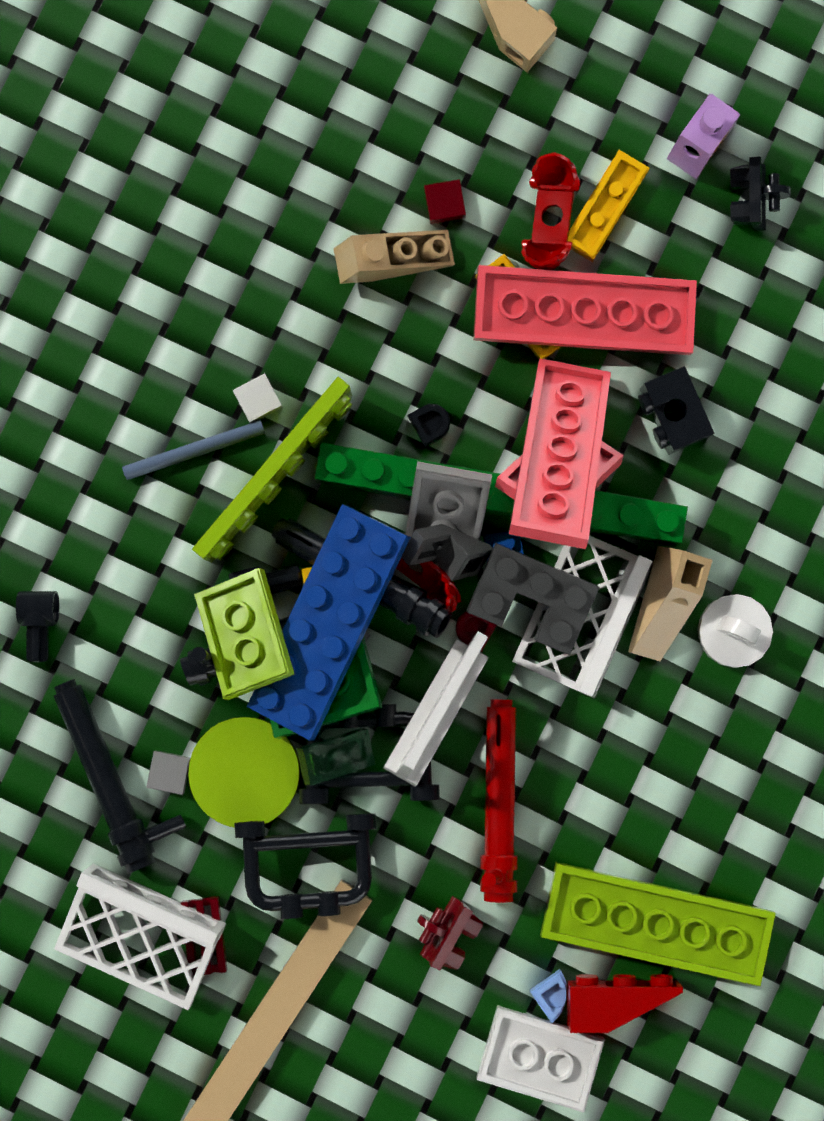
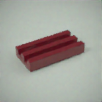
(199, 903)

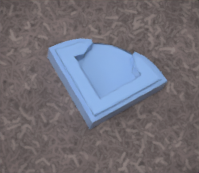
(551, 995)

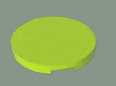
(243, 772)

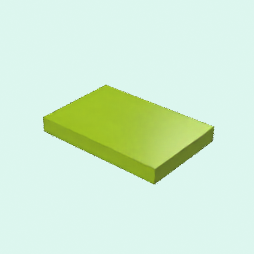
(244, 634)

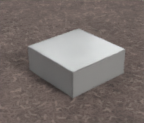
(168, 772)

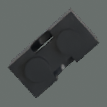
(678, 390)

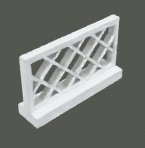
(611, 628)
(437, 710)
(145, 905)

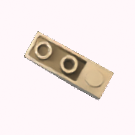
(519, 30)
(392, 255)
(668, 601)

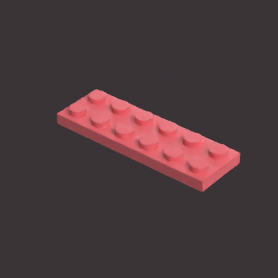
(585, 310)
(561, 454)

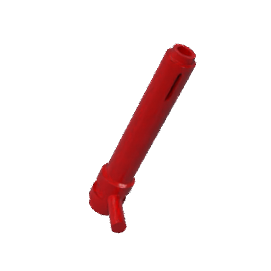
(498, 854)

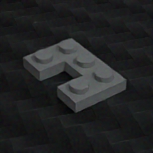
(564, 594)

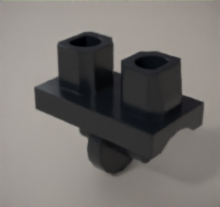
(754, 178)

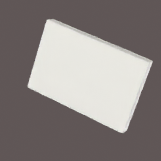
(540, 1059)

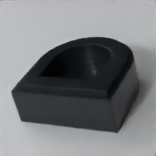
(430, 423)

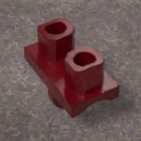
(443, 932)

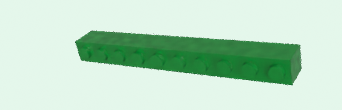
(395, 477)

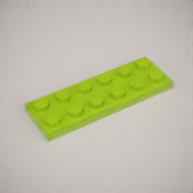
(284, 460)
(658, 924)

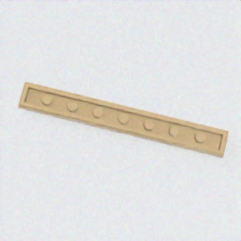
(276, 1012)

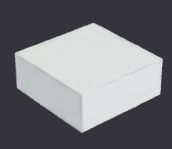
(257, 398)

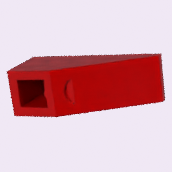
(608, 1004)

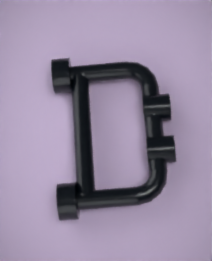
(381, 717)
(327, 902)

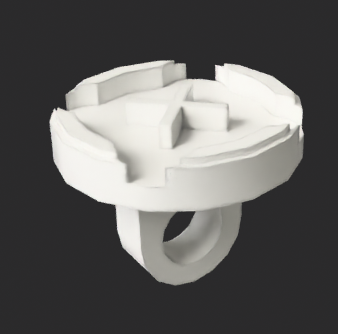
(735, 630)

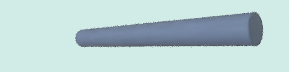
(193, 450)

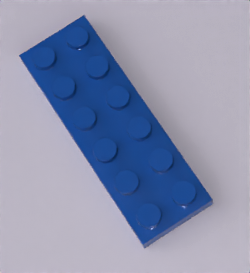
(331, 619)

